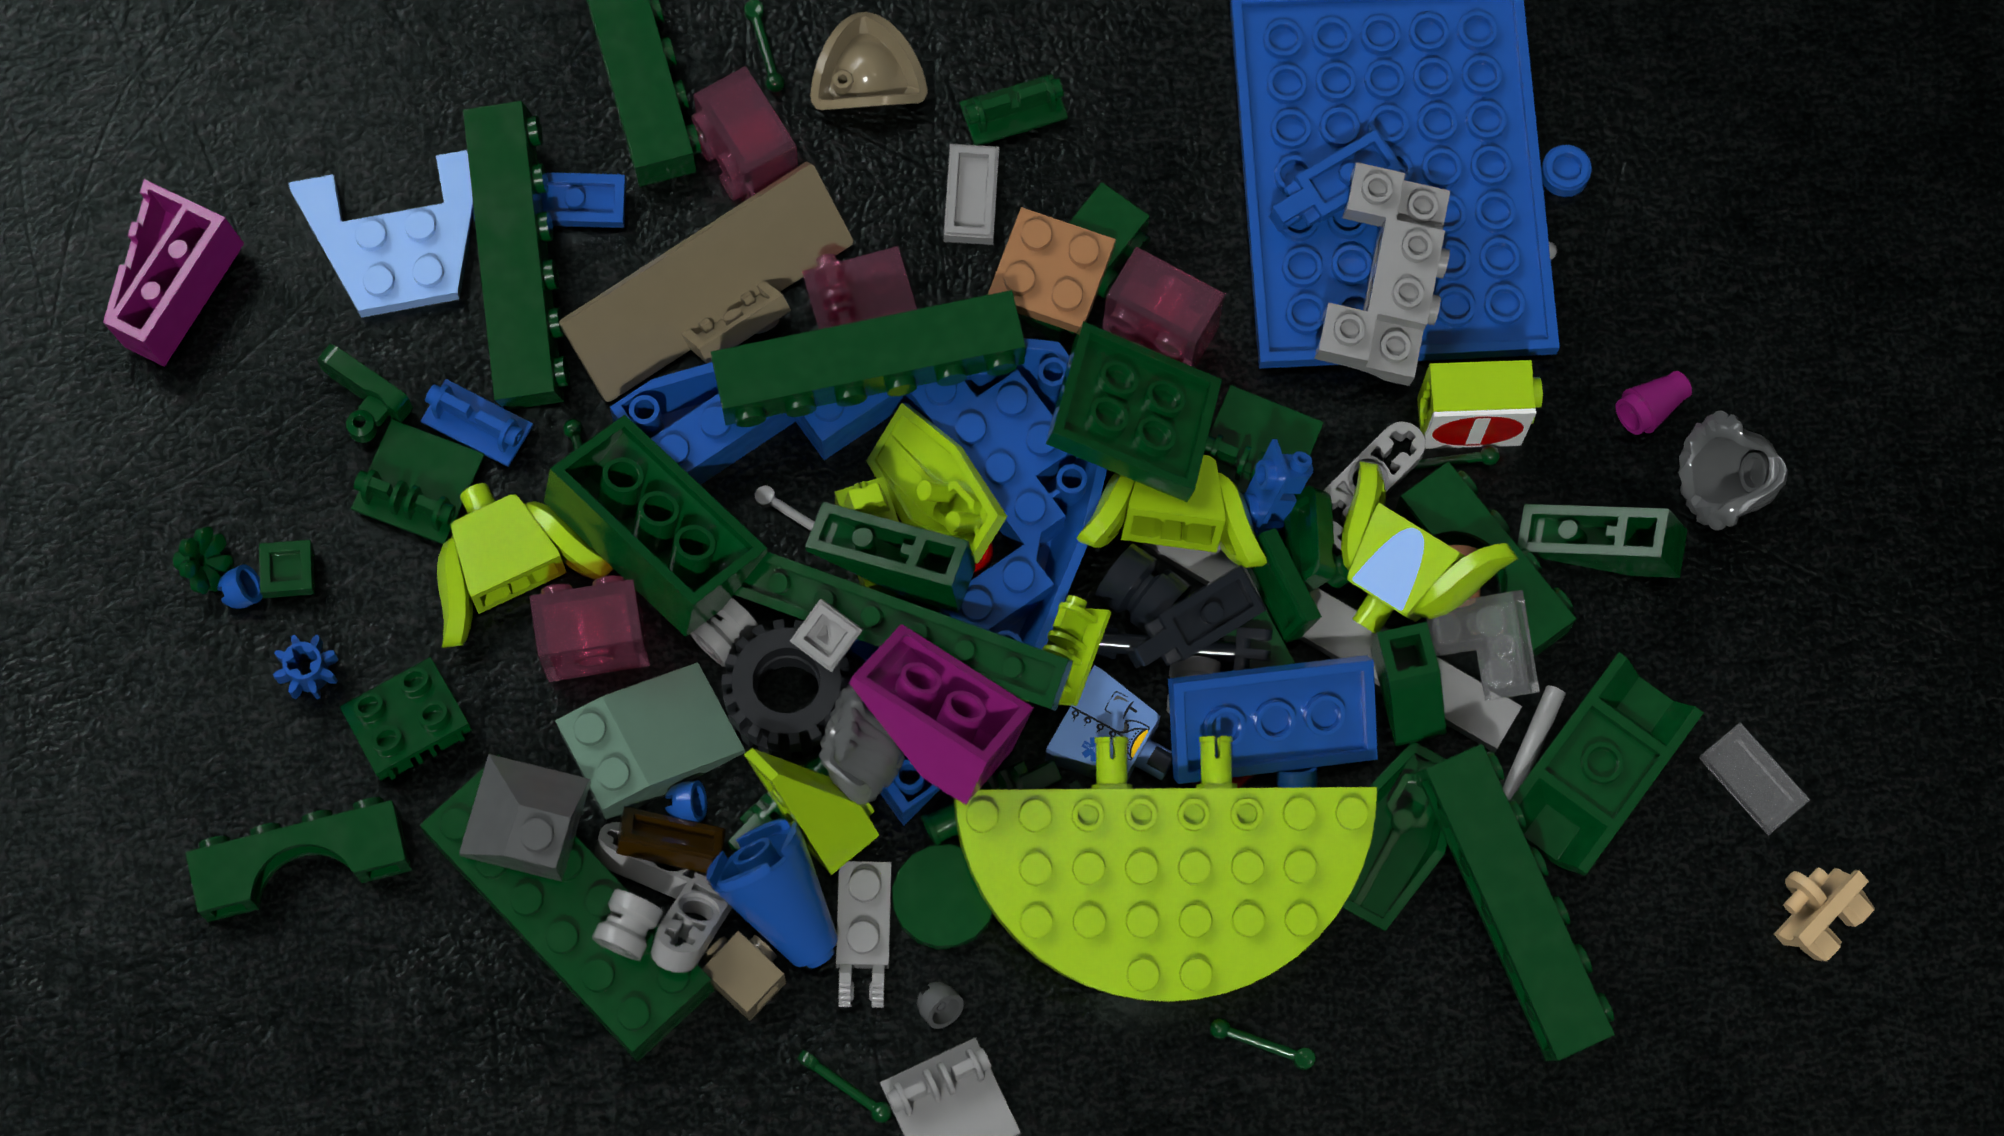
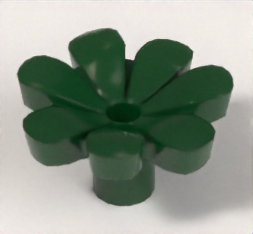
(201, 560)

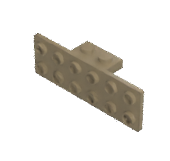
(710, 286)

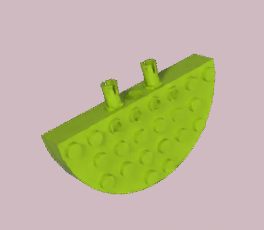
(1167, 884)

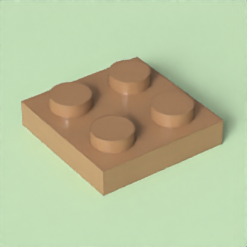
(1053, 269)

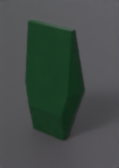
(1403, 841)

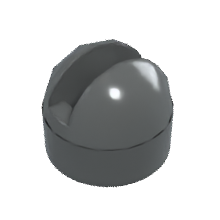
(939, 1015)

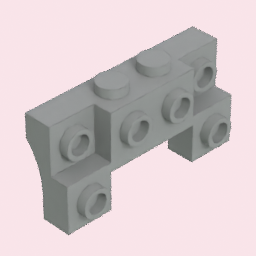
(1402, 278)

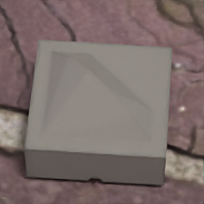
(826, 635)

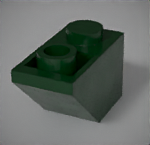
(1410, 683)

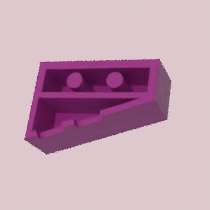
(168, 273)

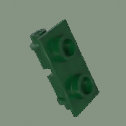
(1014, 109)

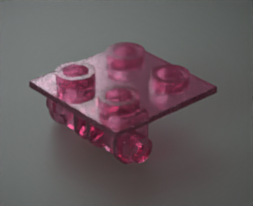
(858, 288)

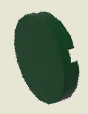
(939, 899)

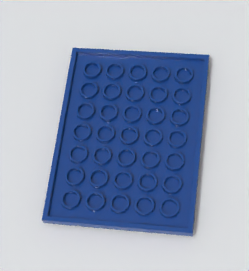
(1457, 112)

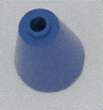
(778, 892)

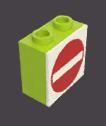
(1478, 403)

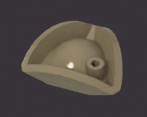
(867, 66)

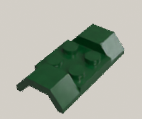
(1601, 766)

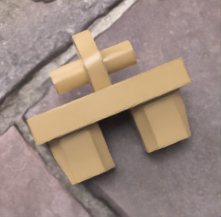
(1816, 904)

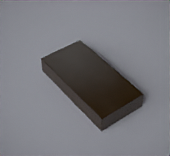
(669, 840)

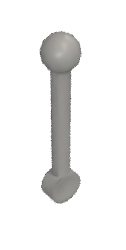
(766, 497)

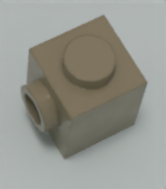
(744, 972)

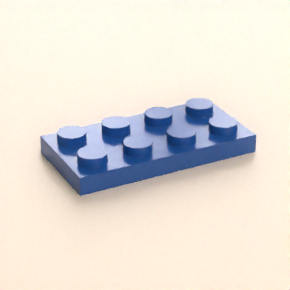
(1276, 716)

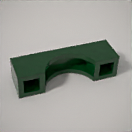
(1451, 511)
(233, 873)

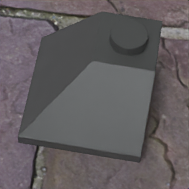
(525, 817)

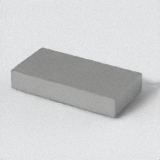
(971, 194)

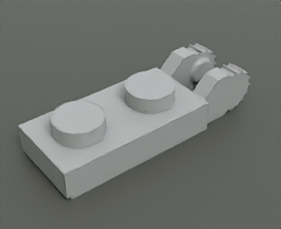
(863, 926)

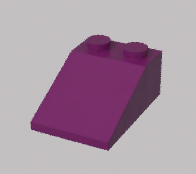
(940, 712)

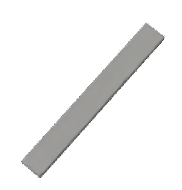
(1343, 637)

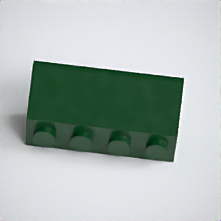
(653, 524)

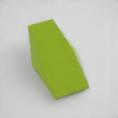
(935, 481)

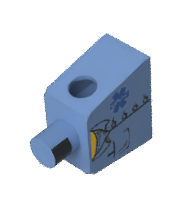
(1111, 712)

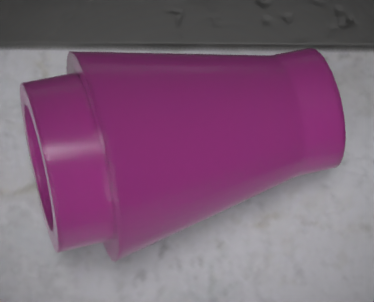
(1650, 403)

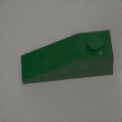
(1606, 538)
(895, 555)

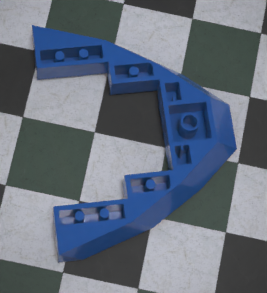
(1004, 433)

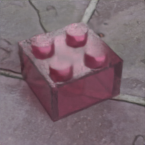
(742, 135)
(1163, 308)
(589, 628)

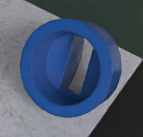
(240, 587)
(1297, 778)
(688, 801)

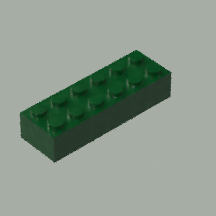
(557, 921)

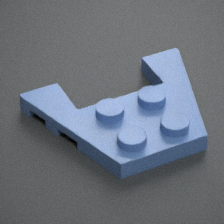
(396, 256)

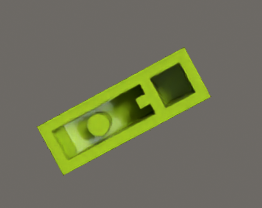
(829, 820)

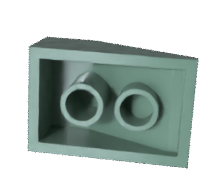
(649, 739)

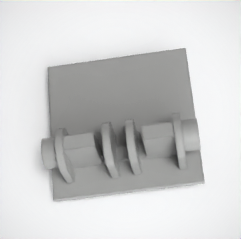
(950, 1096)

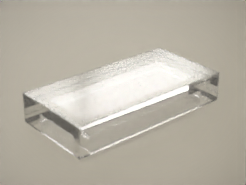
(1754, 778)

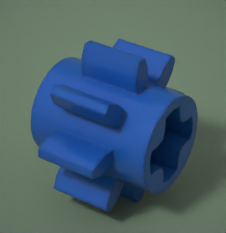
(291, 662)

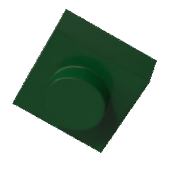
(286, 568)

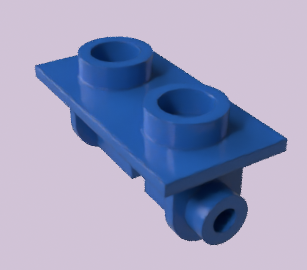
(475, 422)
(1273, 487)

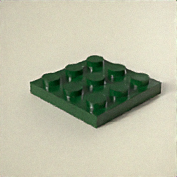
(1134, 412)

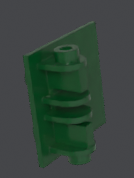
(1246, 430)
(416, 481)
(405, 719)

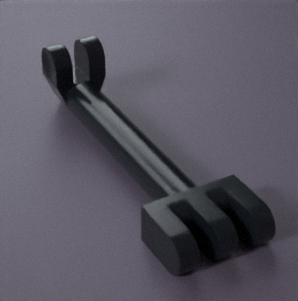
(1230, 652)

